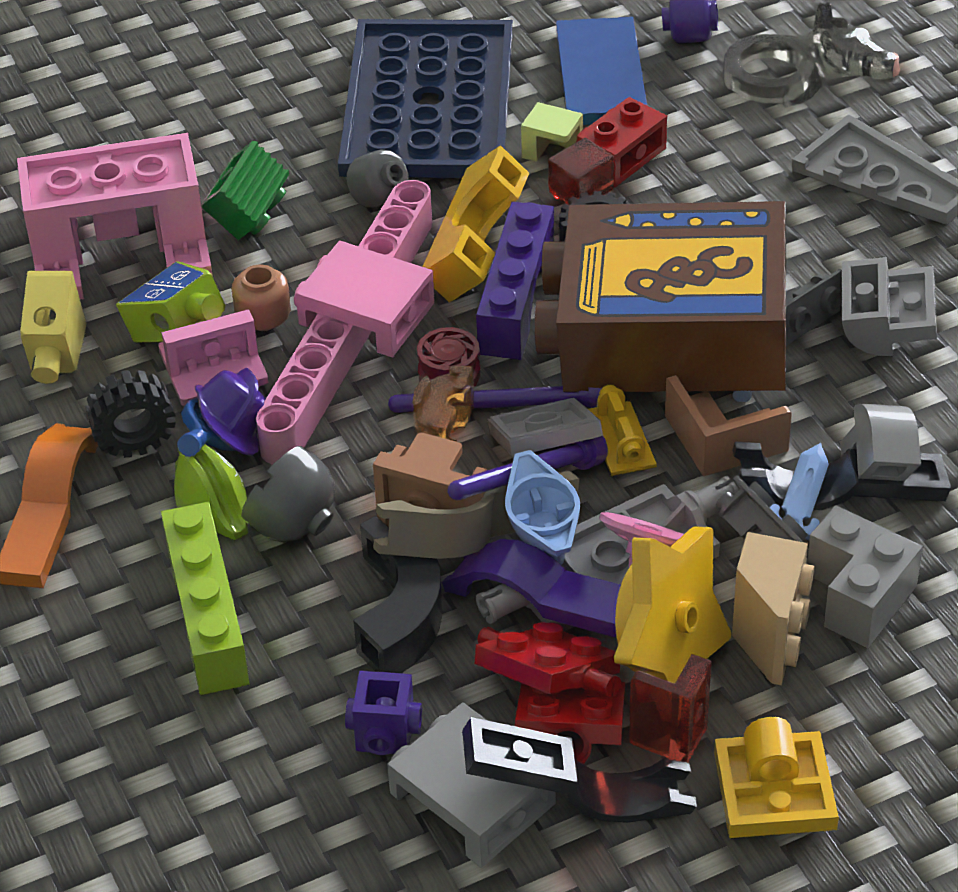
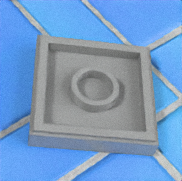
(544, 426)

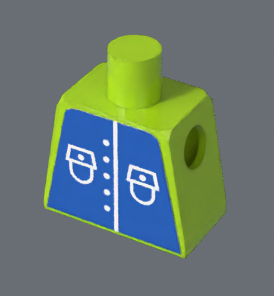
(171, 301)

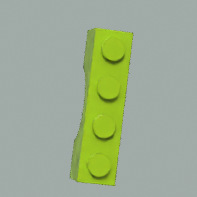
(205, 598)

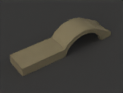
(447, 532)

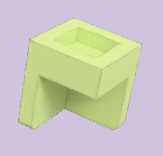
(549, 125)

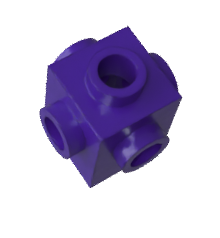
(383, 712)

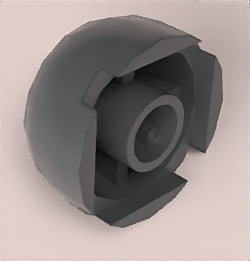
(294, 498)

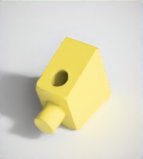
(49, 343)

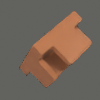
(421, 474)

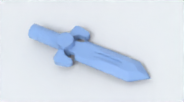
(805, 488)

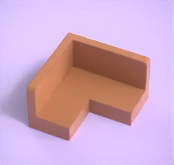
(711, 436)

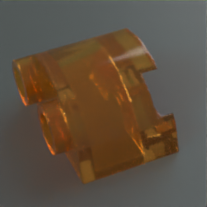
(444, 402)

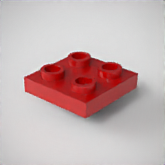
(576, 710)

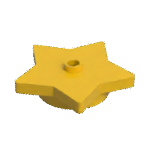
(669, 606)

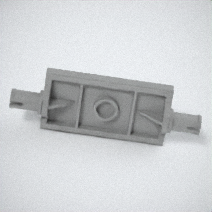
(603, 554)

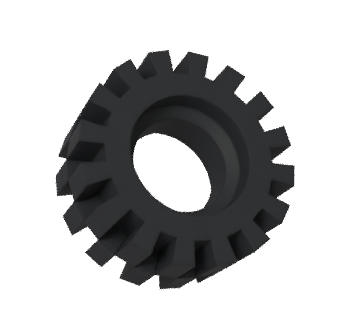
(126, 395)

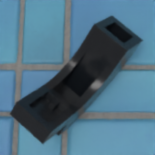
(408, 621)

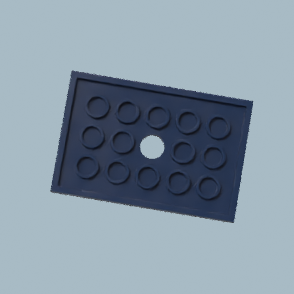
(409, 57)

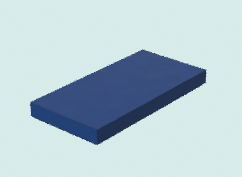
(599, 65)

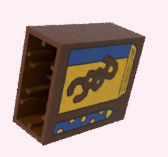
(667, 296)

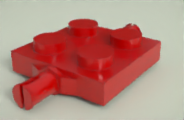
(549, 659)

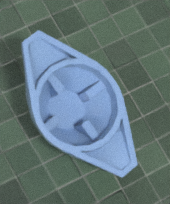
(542, 505)

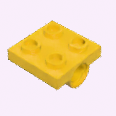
(775, 781)

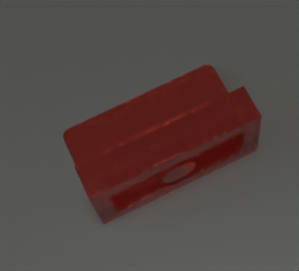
(669, 715)

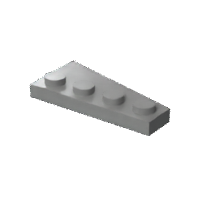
(880, 169)

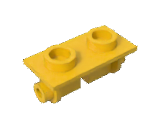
(623, 433)

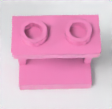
(367, 293)

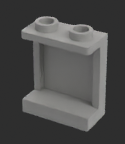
(478, 807)

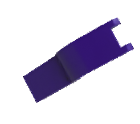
(543, 582)

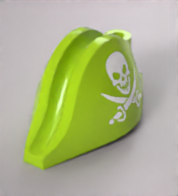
(212, 480)

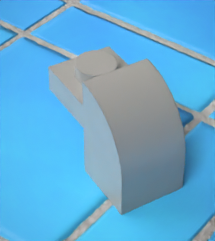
(884, 442)

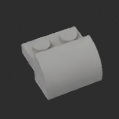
(887, 305)

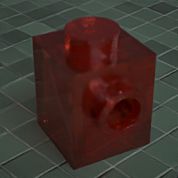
(580, 170)

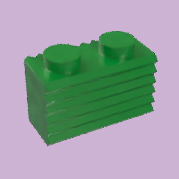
(246, 191)

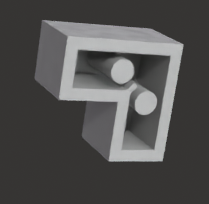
(865, 572)

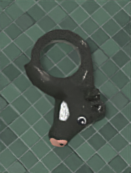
(827, 51)

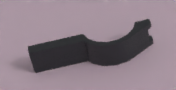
(841, 478)
(550, 764)

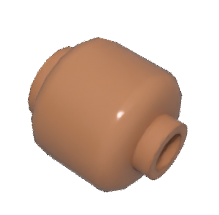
(264, 294)

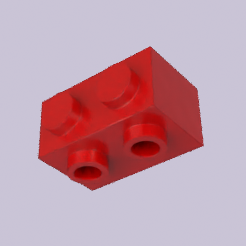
(630, 134)

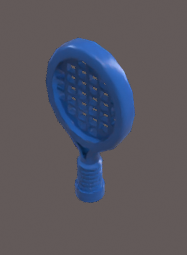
(199, 433)

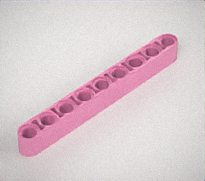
(332, 345)

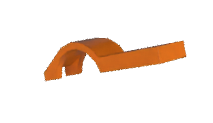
(44, 505)

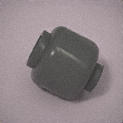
(374, 177)

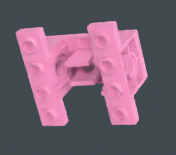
(109, 186)

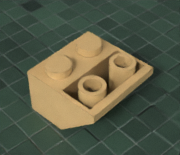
(770, 602)

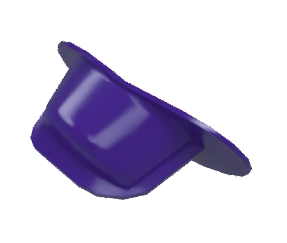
(231, 407)

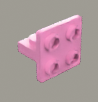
(208, 347)

